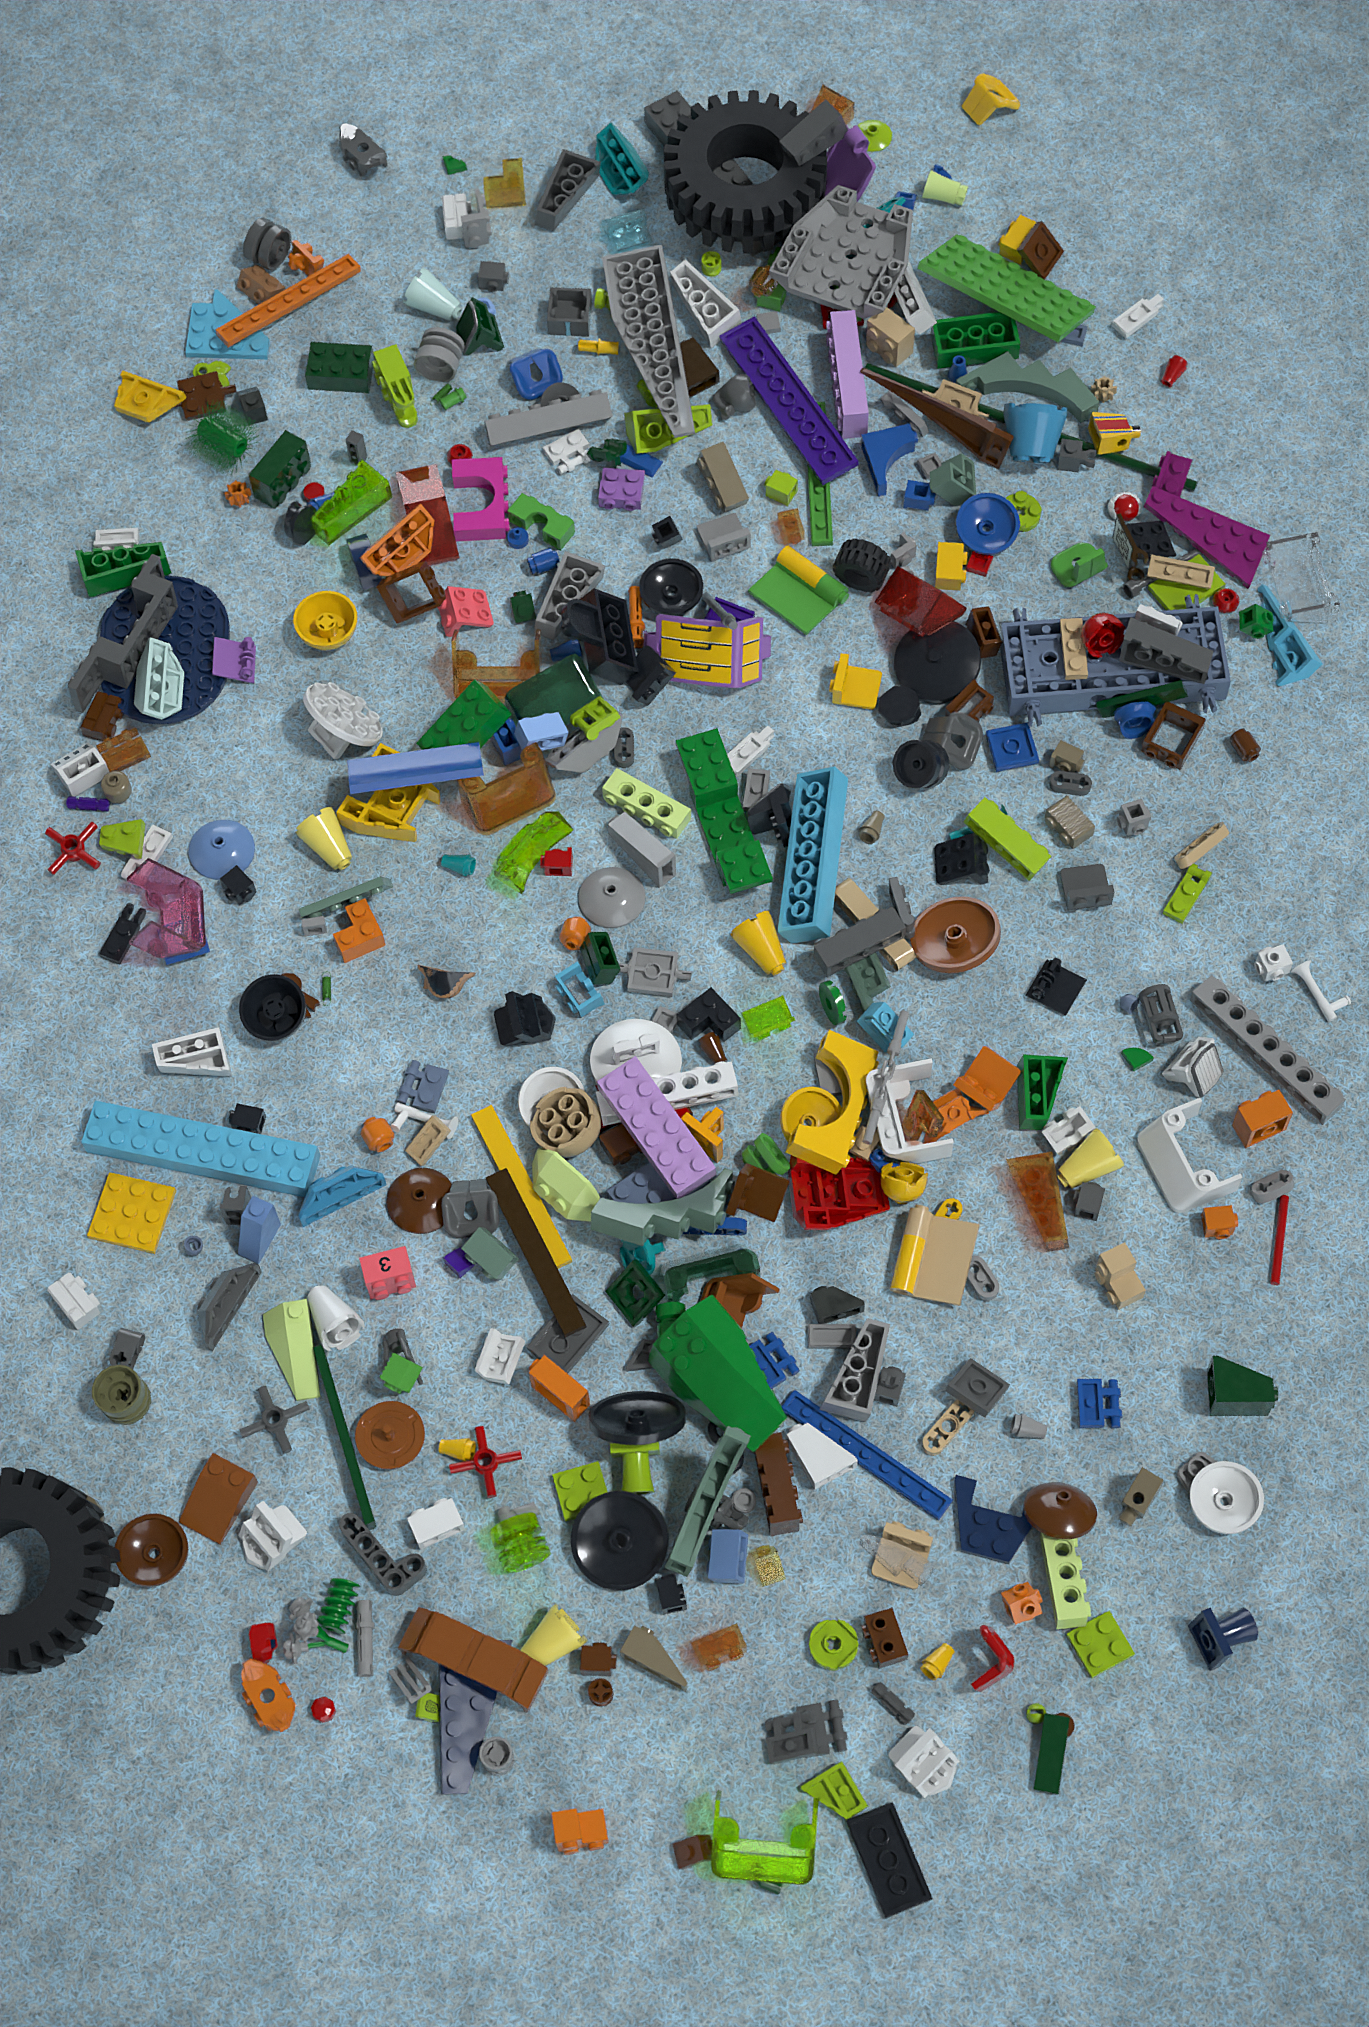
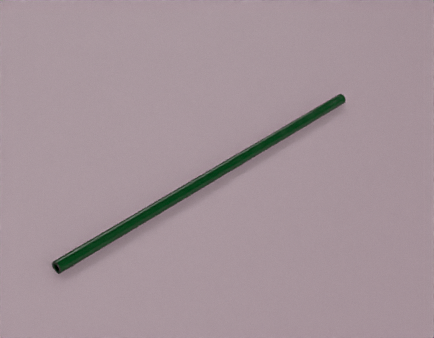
(999, 416)

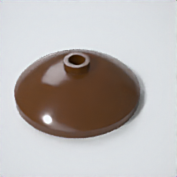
(414, 1213)
(1060, 1510)
(147, 1535)

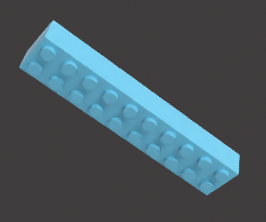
(201, 1148)

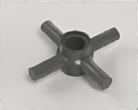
(270, 1411)

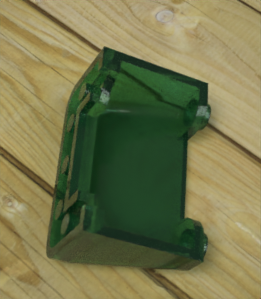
(558, 688)
(677, 1272)

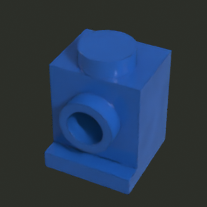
(918, 495)

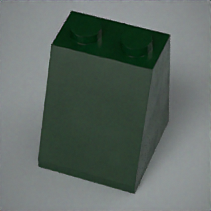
(1238, 1390)

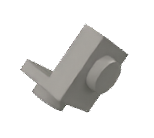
(905, 553)

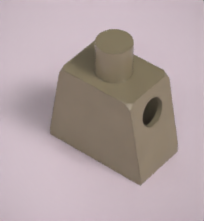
(1144, 1486)

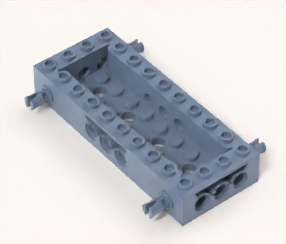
(1041, 686)

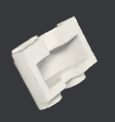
(1070, 1131)

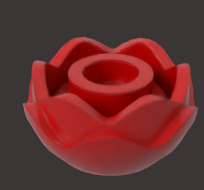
(459, 449)
(1226, 606)

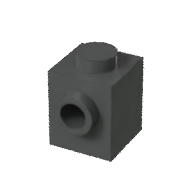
(492, 276)
(1088, 1200)

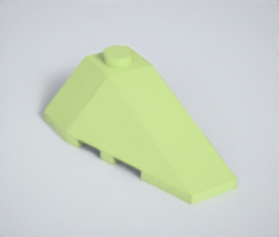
(292, 1342)

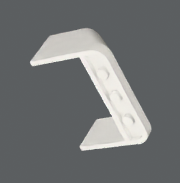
(889, 1124)
(1170, 1168)

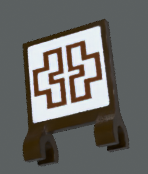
(1128, 548)

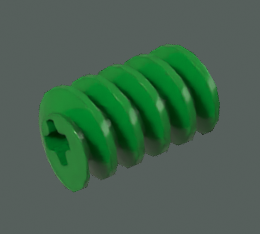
(337, 1604)

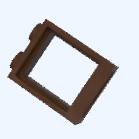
(394, 600)
(1182, 719)

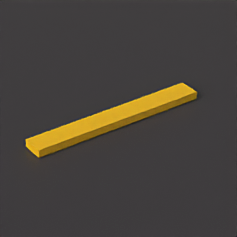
(507, 1157)

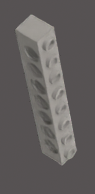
(1252, 1045)

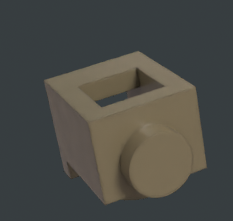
(1067, 758)

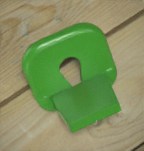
(1089, 564)

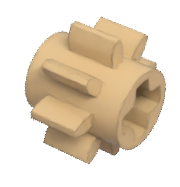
(1103, 389)

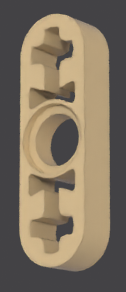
(1201, 845)
(942, 1443)

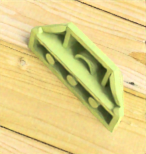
(563, 1186)

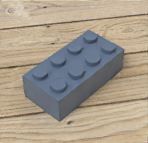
(644, 1187)

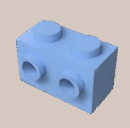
(546, 730)

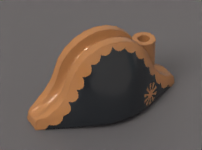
(442, 982)

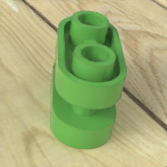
(766, 1155)

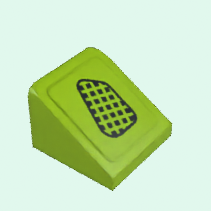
(428, 1708)

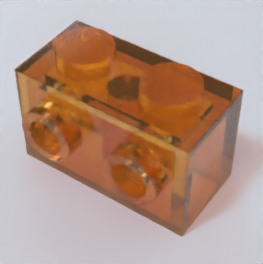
(719, 1647)

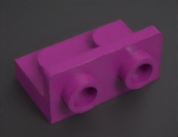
(1172, 473)

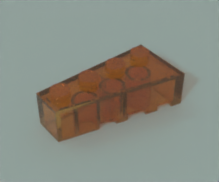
(1039, 1191)

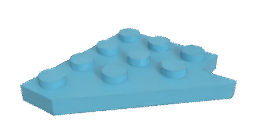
(202, 336)

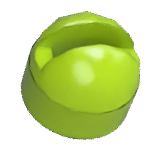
(1036, 1718)

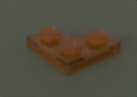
(922, 1116)

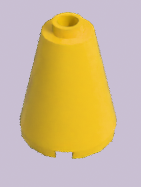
(761, 942)

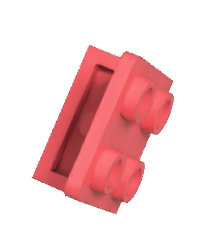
(464, 607)

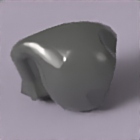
(735, 395)

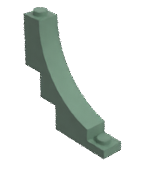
(1006, 375)

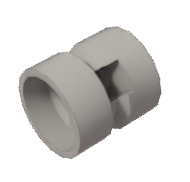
(497, 1756)

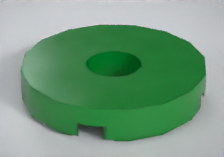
(832, 1002)

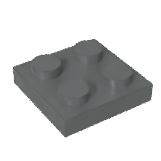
(977, 1387)

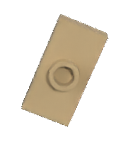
(428, 1140)

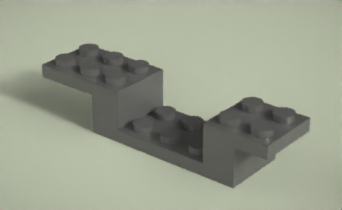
(119, 662)

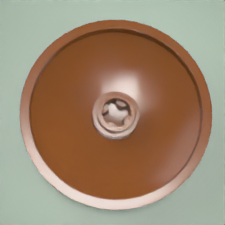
(956, 934)

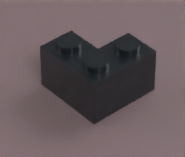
(711, 1012)

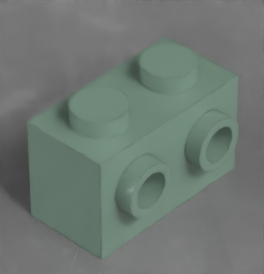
(489, 1254)

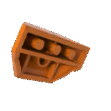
(402, 544)

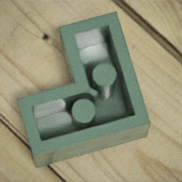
(954, 480)

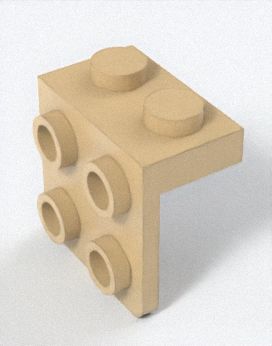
(915, 1540)

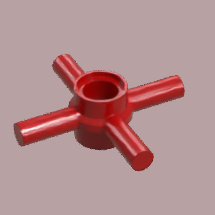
(70, 841)
(485, 1452)

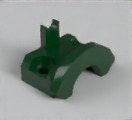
(610, 452)

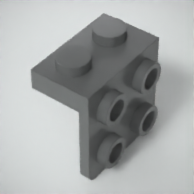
(1086, 887)

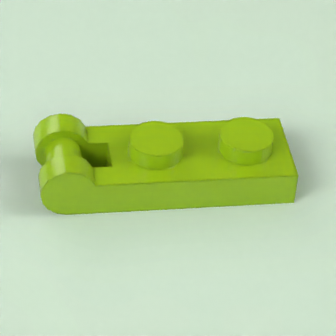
(1187, 894)

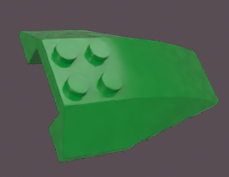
(716, 1372)

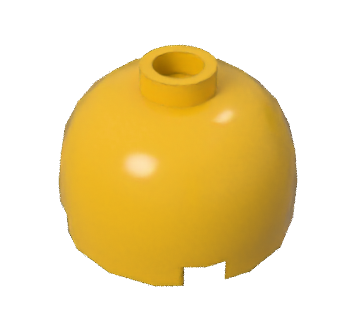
(903, 1182)

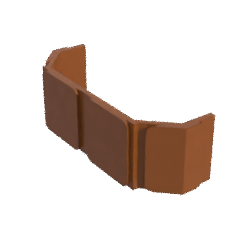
(475, 1656)

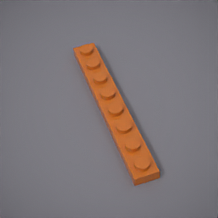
(288, 300)

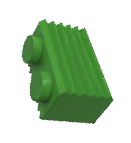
(400, 1374)

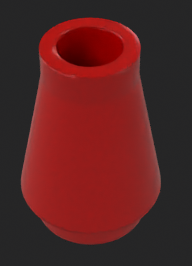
(1175, 368)

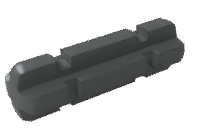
(893, 1703)

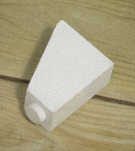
(819, 1455)

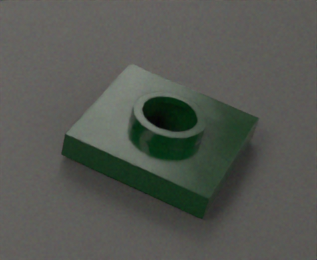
(622, 1293)

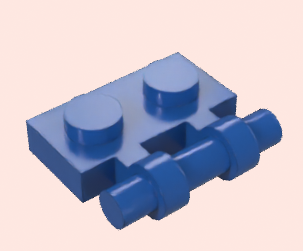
(774, 1370)
(1090, 1403)

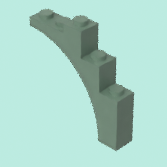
(669, 1218)
(706, 1500)

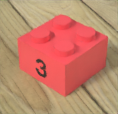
(387, 1273)

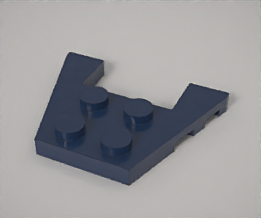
(987, 1531)

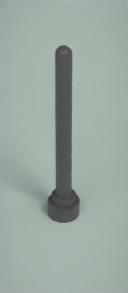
(1133, 587)

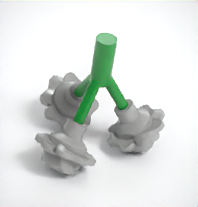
(304, 1627)

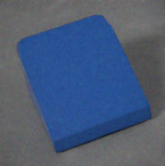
(910, 199)

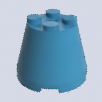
(1034, 430)

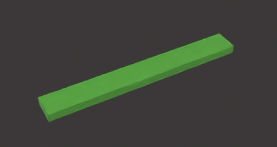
(820, 507)

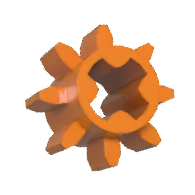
(237, 493)

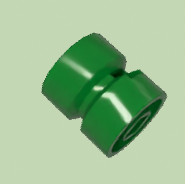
(667, 1314)

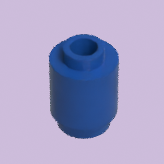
(543, 561)

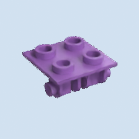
(234, 659)

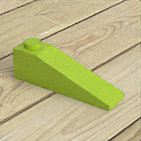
(650, 432)

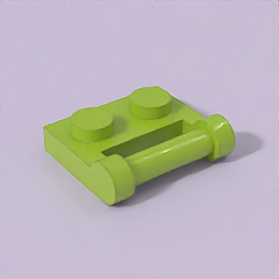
(599, 712)

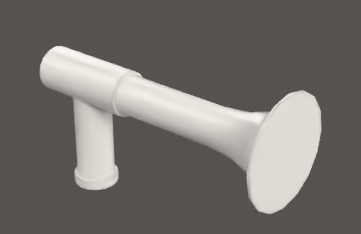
(1327, 1009)
(407, 1111)

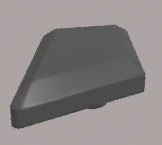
(640, 1358)

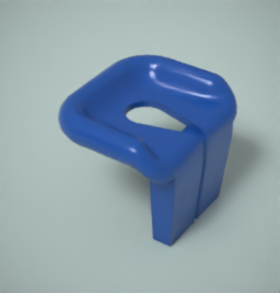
(521, 374)

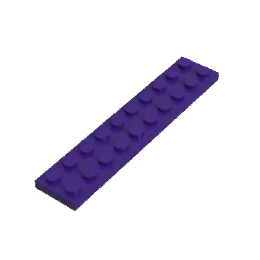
(789, 401)

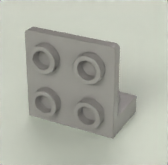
(724, 536)

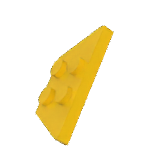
(145, 398)

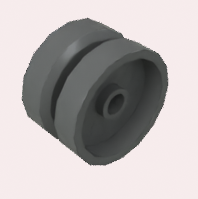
(267, 243)

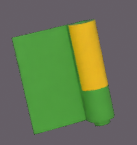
(799, 590)

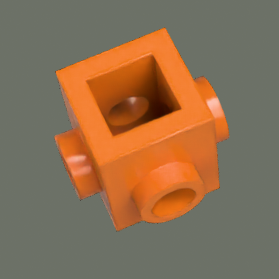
(1022, 1602)

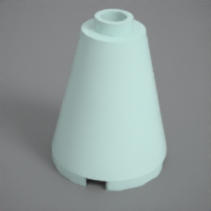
(432, 297)

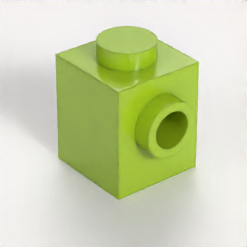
(781, 487)

